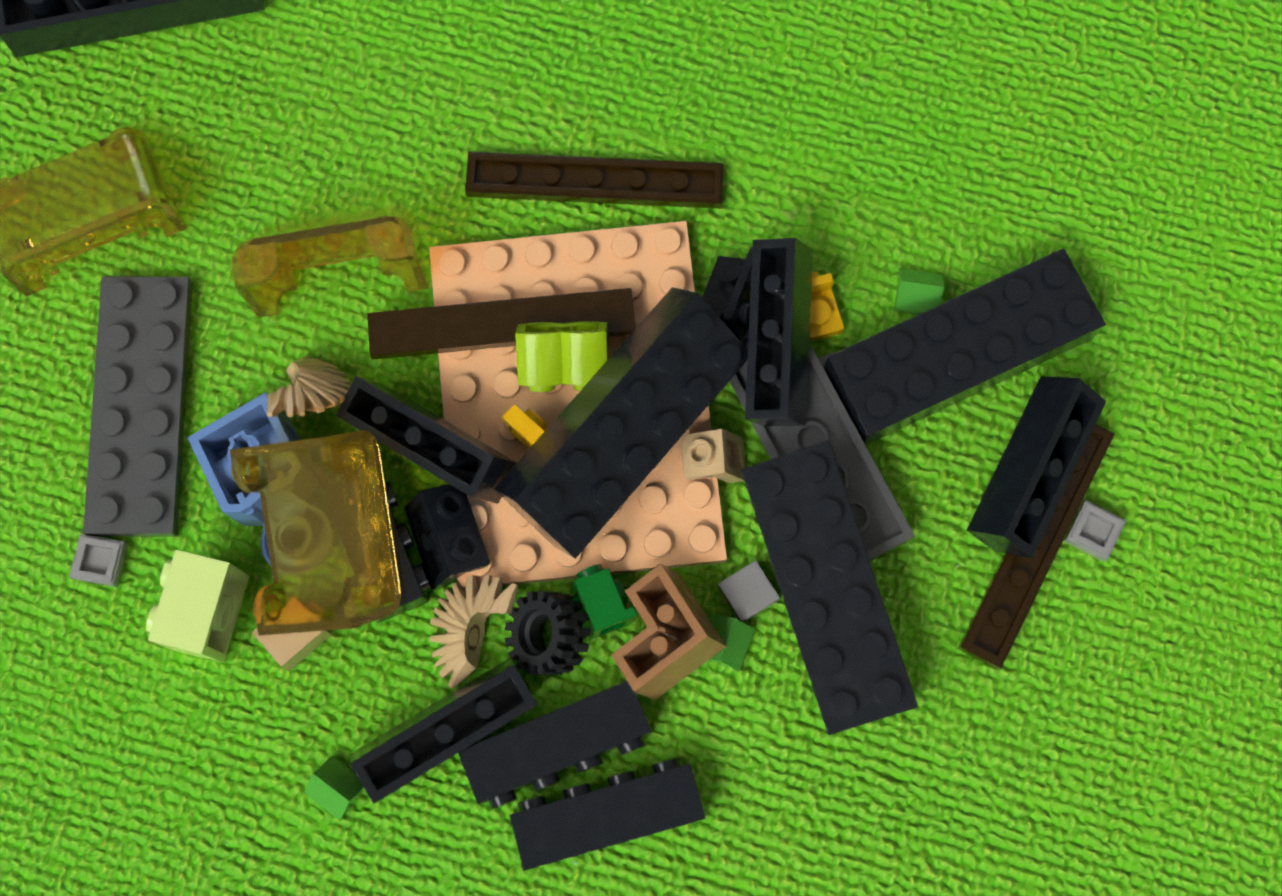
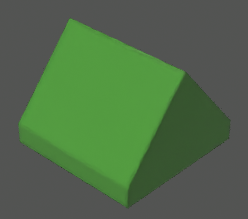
(918, 291)
(737, 639)
(334, 787)

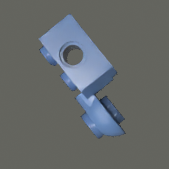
(239, 429)

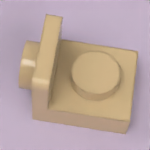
(713, 455)

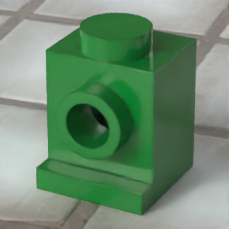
(602, 601)

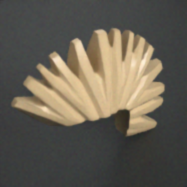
(313, 388)
(465, 623)

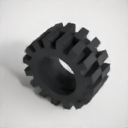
(566, 633)

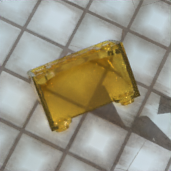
(82, 205)
(268, 258)
(322, 531)

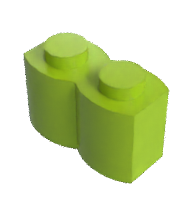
(560, 353)

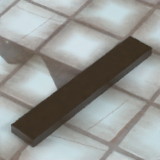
(594, 180)
(491, 322)
(1020, 577)

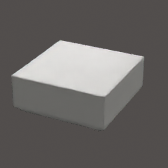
(1094, 531)
(98, 560)
(748, 592)

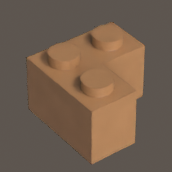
(676, 634)

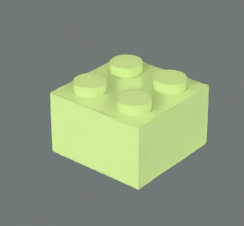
(197, 606)

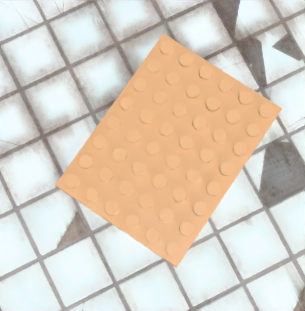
(667, 514)

